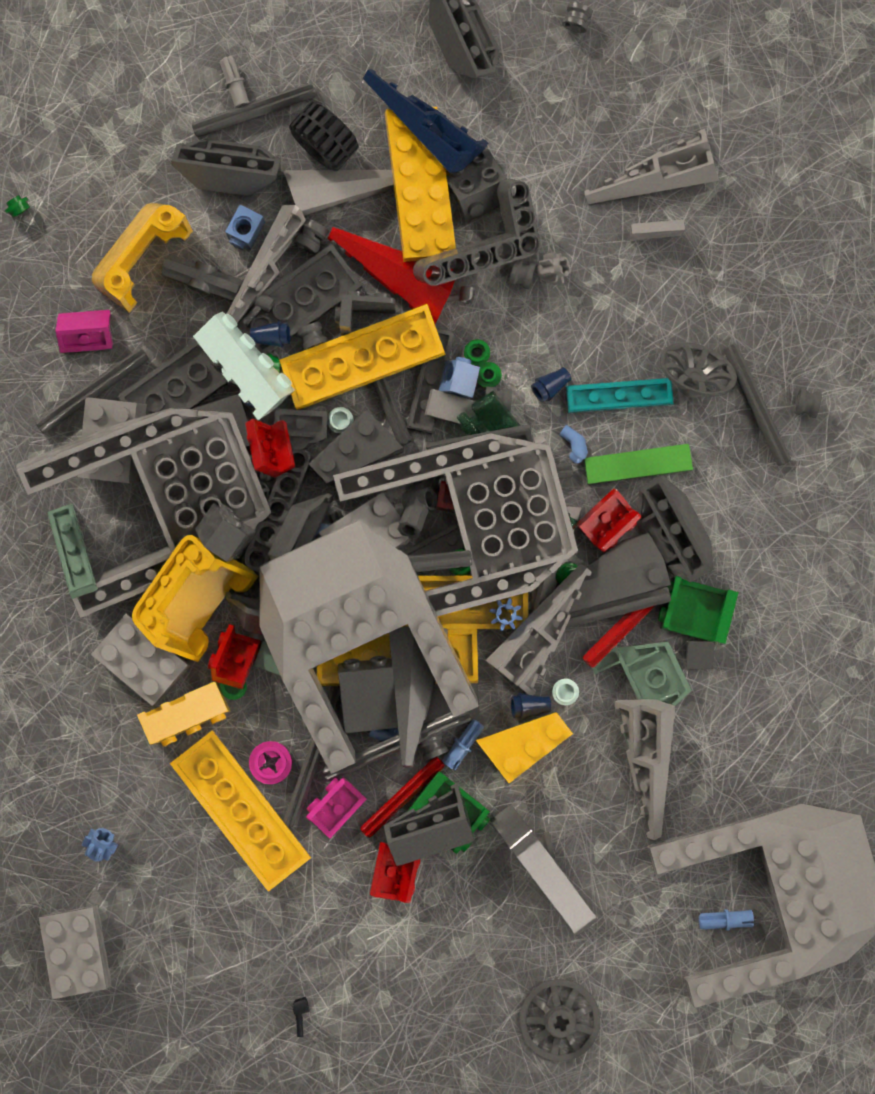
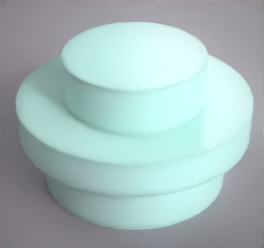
(339, 419)
(565, 692)

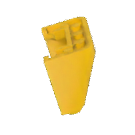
(153, 220)
(187, 596)

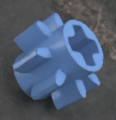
(503, 622)
(99, 844)

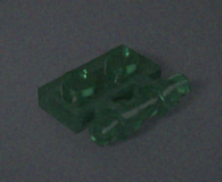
(490, 412)

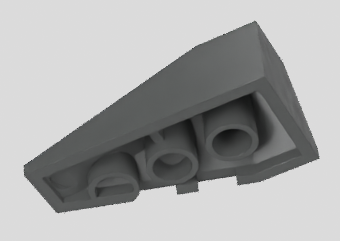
(622, 572)

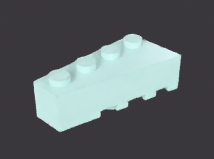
(244, 364)

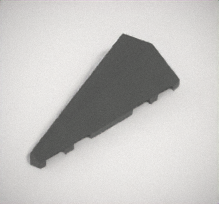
(413, 690)

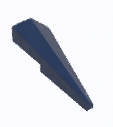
(439, 135)

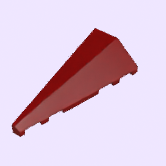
(389, 269)

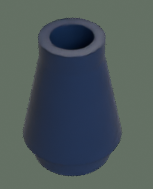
(272, 334)
(549, 385)
(526, 705)

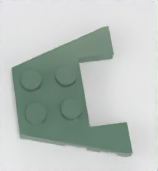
(650, 670)

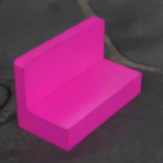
(84, 331)

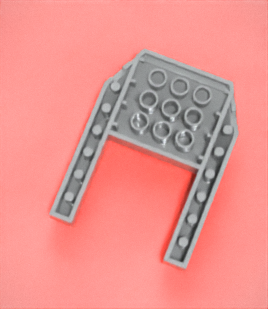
(185, 467)
(504, 506)
(336, 599)
(819, 886)

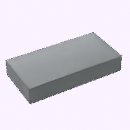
(656, 229)
(447, 406)

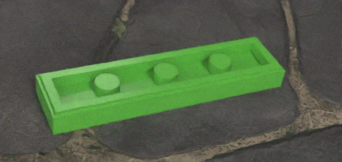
(638, 464)

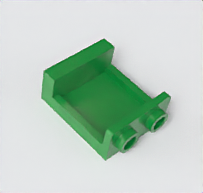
(698, 611)
(440, 786)

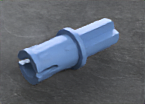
(463, 745)
(726, 919)

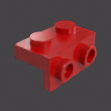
(270, 447)
(608, 521)
(233, 658)
(391, 880)

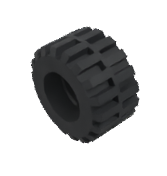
(324, 136)

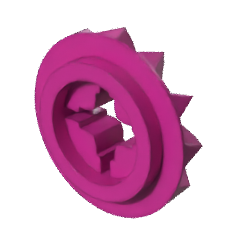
(268, 775)

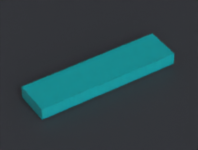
(619, 395)

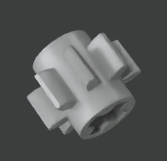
(553, 268)

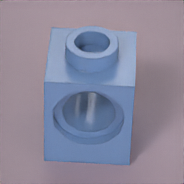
(244, 216)
(459, 377)

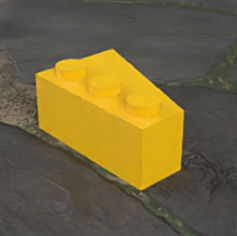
(184, 714)
(524, 745)

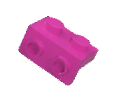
(335, 807)

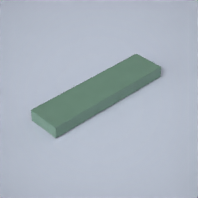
(72, 551)

